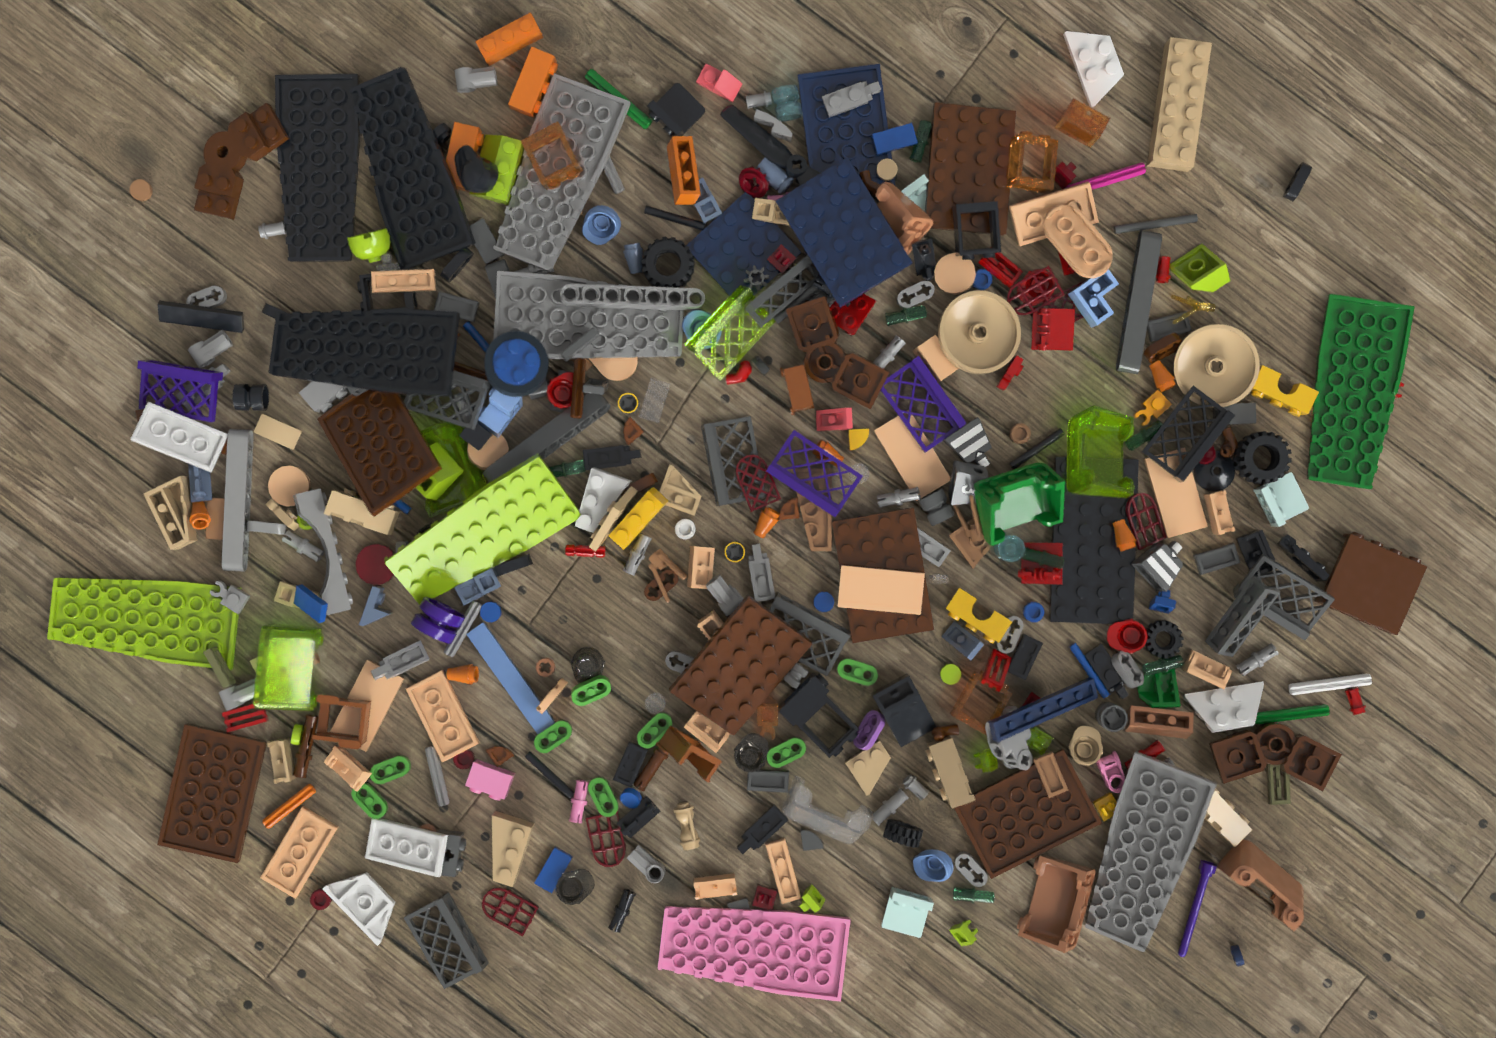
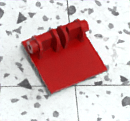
(853, 316)
(1053, 329)
(1034, 573)

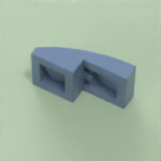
(706, 203)
(477, 587)

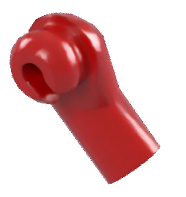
(741, 375)

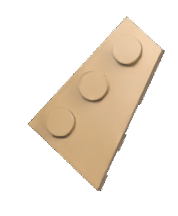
(609, 521)

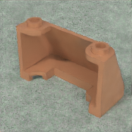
(903, 215)
(1248, 862)
(1057, 903)

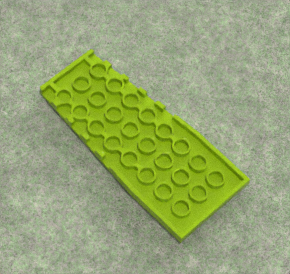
(485, 530)
(143, 618)

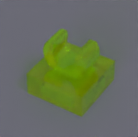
(1039, 740)
(988, 761)

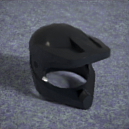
(475, 172)

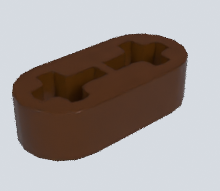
(1163, 347)
(642, 483)
(668, 586)

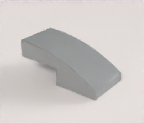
(778, 128)

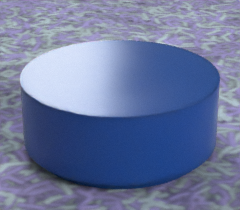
(982, 280)
(823, 601)
(490, 611)
(1033, 611)
(630, 798)

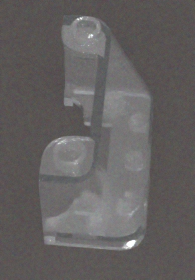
(846, 830)

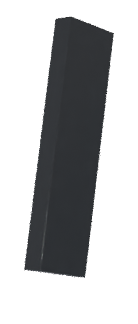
(200, 316)

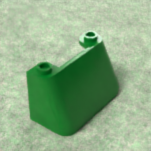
(1019, 498)

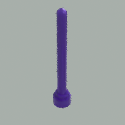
(1206, 870)

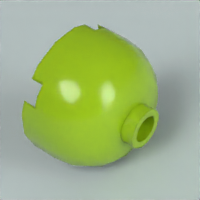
(370, 245)

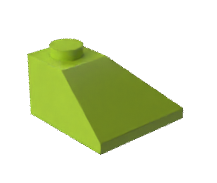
(1201, 270)

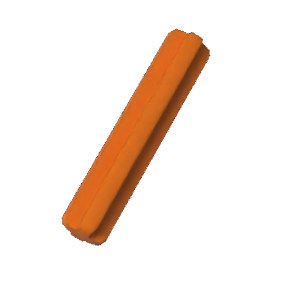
(288, 806)

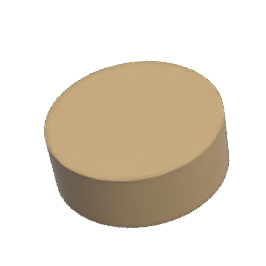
(886, 169)

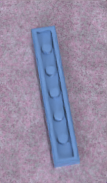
(510, 677)

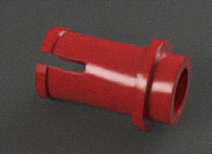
(1163, 269)
(1355, 701)

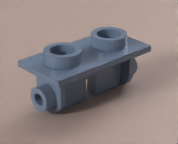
(199, 484)

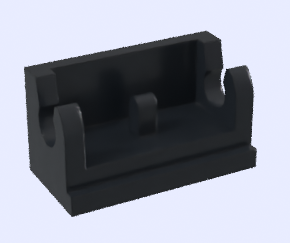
(1252, 547)

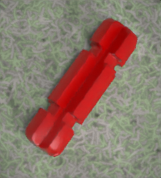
(585, 551)

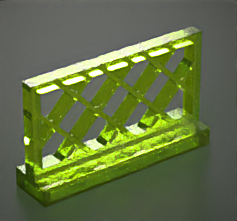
(715, 324)

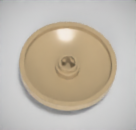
(979, 332)
(1218, 363)

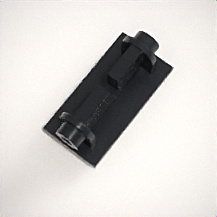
(924, 258)
(638, 817)

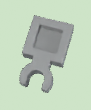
(232, 598)

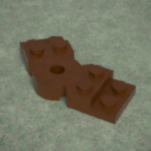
(247, 138)
(817, 335)
(1249, 752)

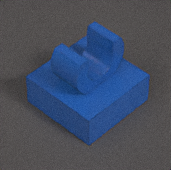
(1162, 602)

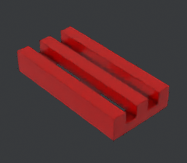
(999, 269)
(991, 681)
(228, 722)

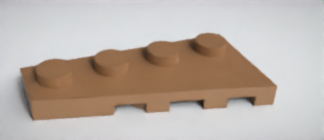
(816, 520)
(970, 550)

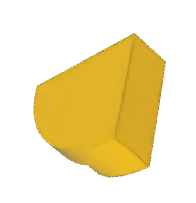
(857, 438)

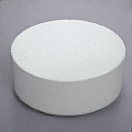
(685, 529)

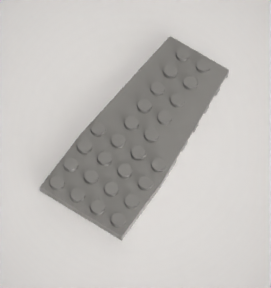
(543, 219)
(534, 306)
(1147, 848)

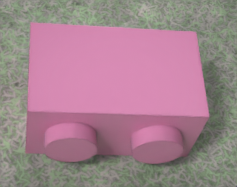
(490, 780)

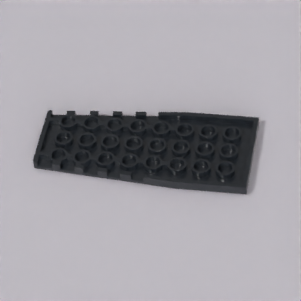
(318, 164)
(409, 172)
(368, 349)

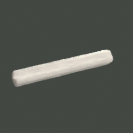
(1330, 684)

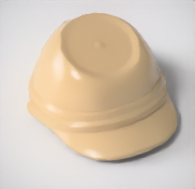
(1086, 745)

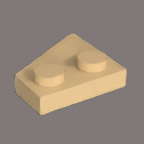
(679, 492)
(868, 766)

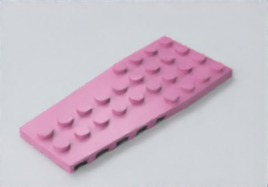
(758, 949)

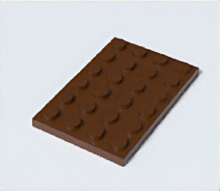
(969, 164)
(379, 447)
(883, 542)
(740, 665)
(212, 793)
(1019, 820)

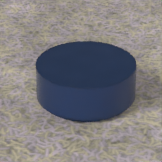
(1237, 955)

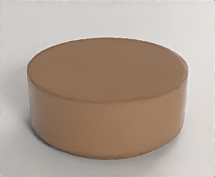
(141, 190)
(1019, 433)

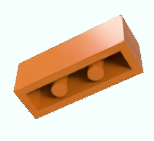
(509, 39)
(533, 82)
(462, 135)
(683, 170)

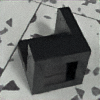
(476, 437)

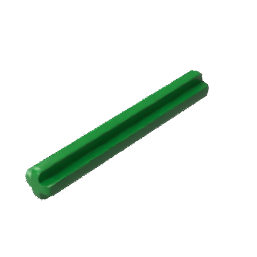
(633, 112)
(1292, 714)

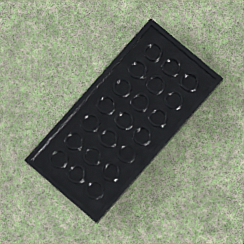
(1095, 574)

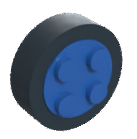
(516, 363)

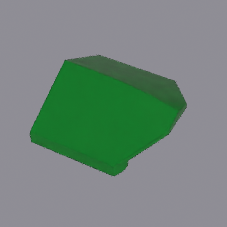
(1160, 690)

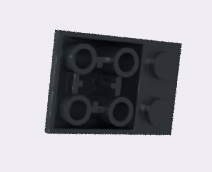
(904, 710)

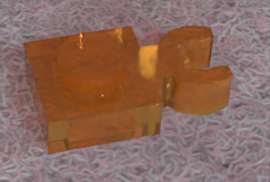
(767, 717)

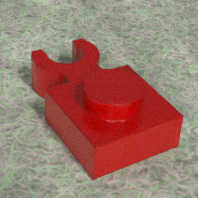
(1013, 369)

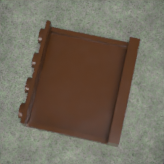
(1373, 583)

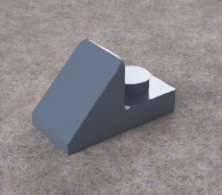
(372, 611)
(962, 640)

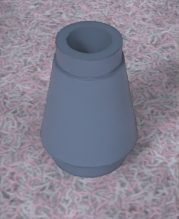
(634, 255)

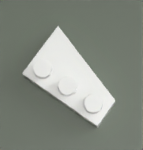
(599, 493)

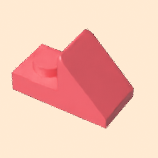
(719, 82)
(834, 419)

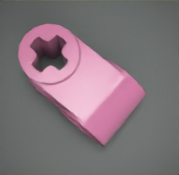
(1110, 768)

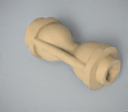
(688, 834)

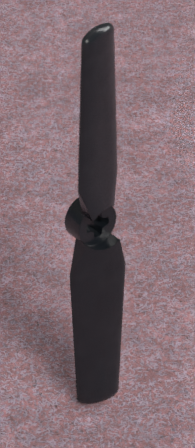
(768, 145)

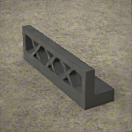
(777, 286)
(1240, 616)

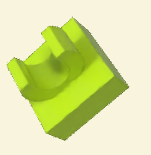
(812, 899)
(963, 934)

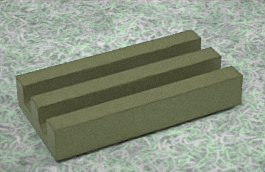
(220, 667)
(1270, 784)

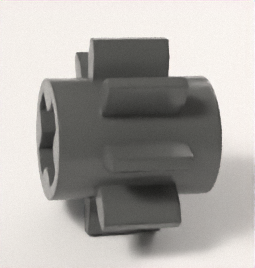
(757, 284)

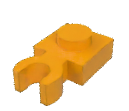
(1154, 406)

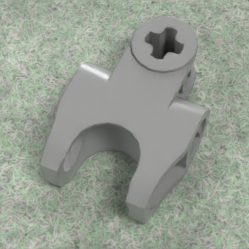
(1012, 750)

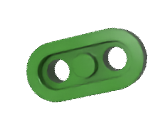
(857, 671)
(591, 690)
(654, 729)
(553, 735)
(786, 752)
(391, 769)
(603, 796)
(368, 802)

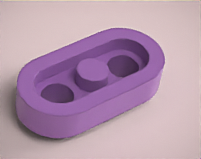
(869, 730)

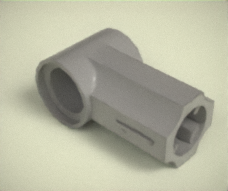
(469, 79)
(206, 351)
(727, 599)
(237, 695)
(644, 862)

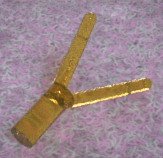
(1197, 306)

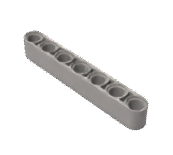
(622, 301)
(237, 499)

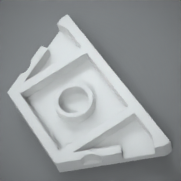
(1095, 63)
(1227, 708)
(364, 903)

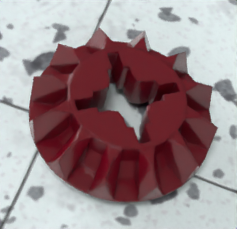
(746, 182)

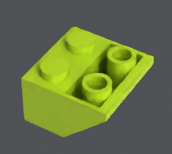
(443, 479)

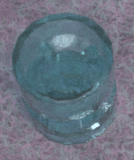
(787, 104)
(1010, 549)

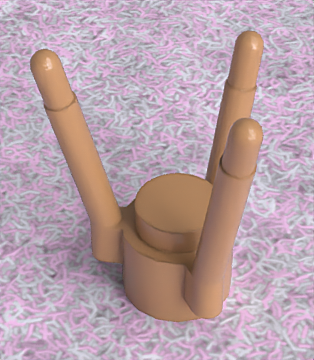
(976, 530)
(660, 560)

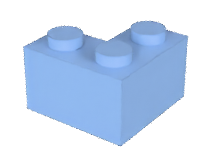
(1090, 300)
(499, 412)

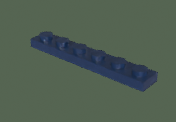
(1043, 709)

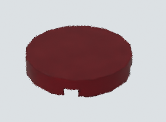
(372, 566)

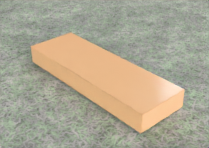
(403, 281)
(783, 870)

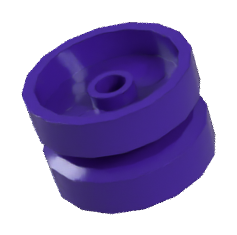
(437, 620)

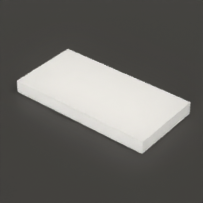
(179, 437)
(406, 846)

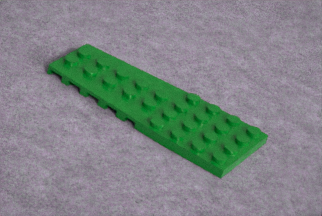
(1357, 383)

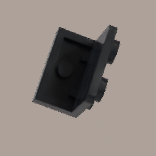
(676, 110)

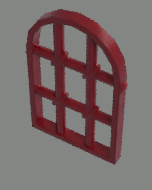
(1043, 292)
(1150, 525)
(602, 849)
(512, 917)

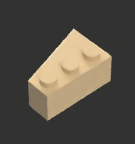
(352, 509)
(172, 511)
(949, 772)
(1226, 820)
(509, 846)

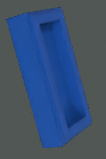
(894, 139)
(310, 603)
(553, 869)

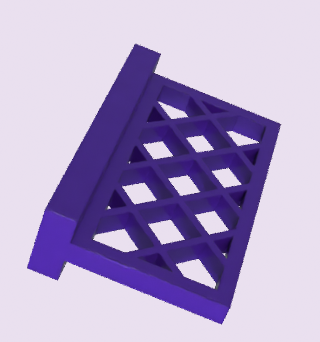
(184, 373)
(935, 392)
(805, 489)

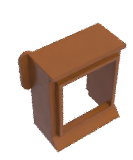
(798, 388)
(343, 740)
(685, 747)

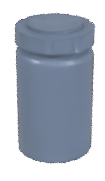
(776, 175)

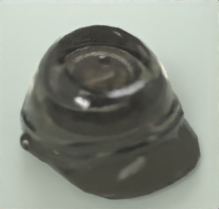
(587, 664)
(751, 753)
(574, 886)

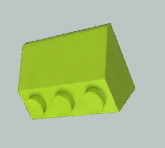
(507, 156)

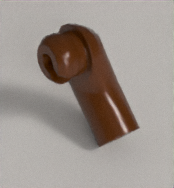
(870, 185)
(1230, 443)
(947, 730)

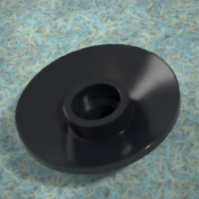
(1208, 480)

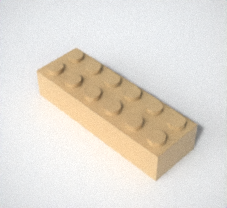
(1179, 104)

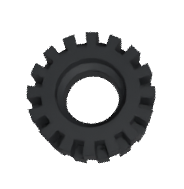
(1175, 641)
(903, 833)

